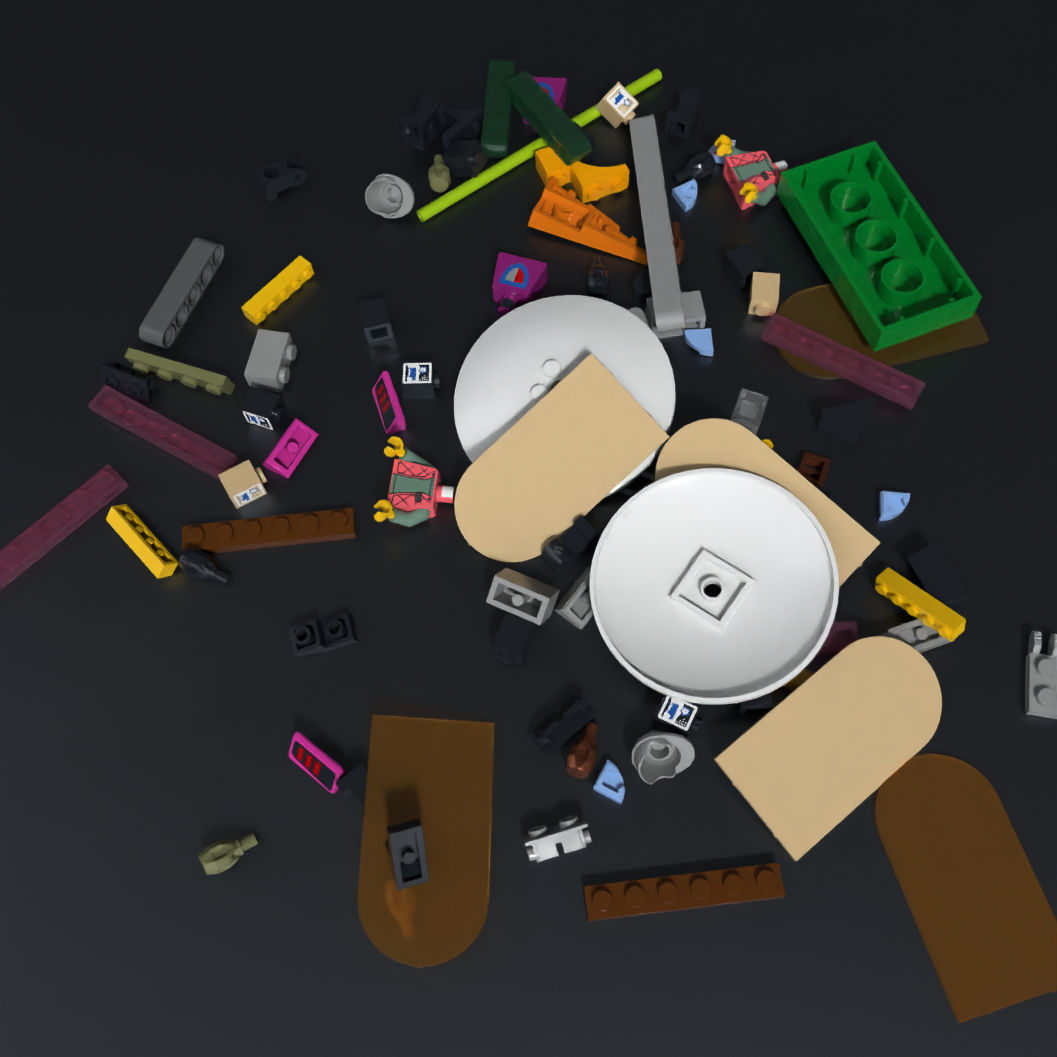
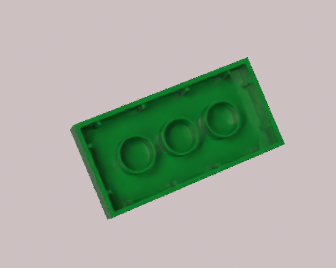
(877, 246)

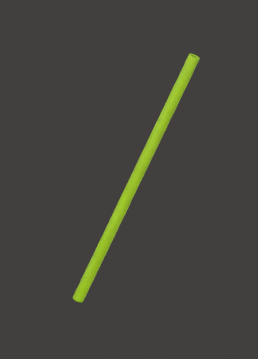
(522, 155)

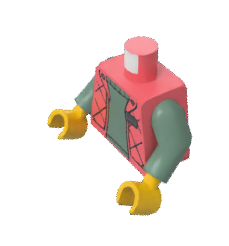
(749, 174)
(413, 488)

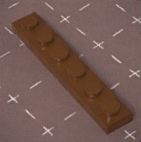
(270, 531)
(683, 892)

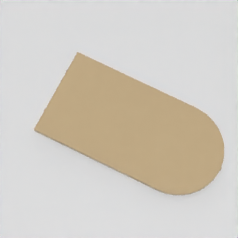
(732, 446)
(554, 465)
(835, 739)

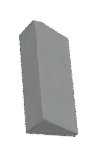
(576, 603)

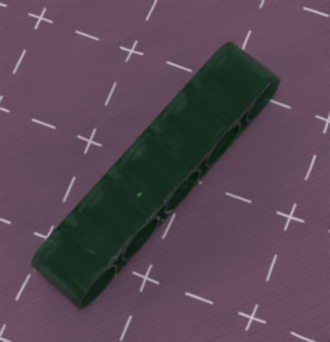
(497, 110)
(546, 118)

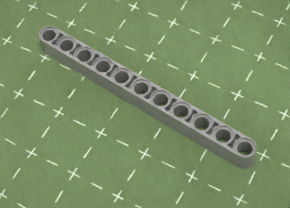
(656, 225)

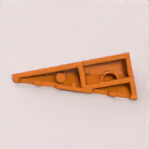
(567, 217)

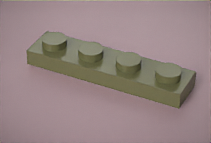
(170, 369)

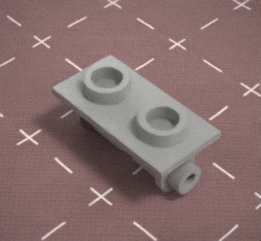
(567, 832)

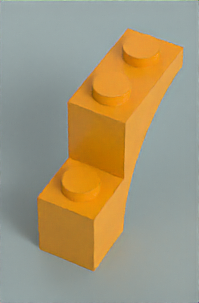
(587, 180)

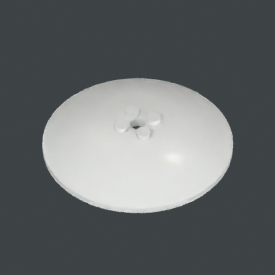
(538, 347)
(726, 532)

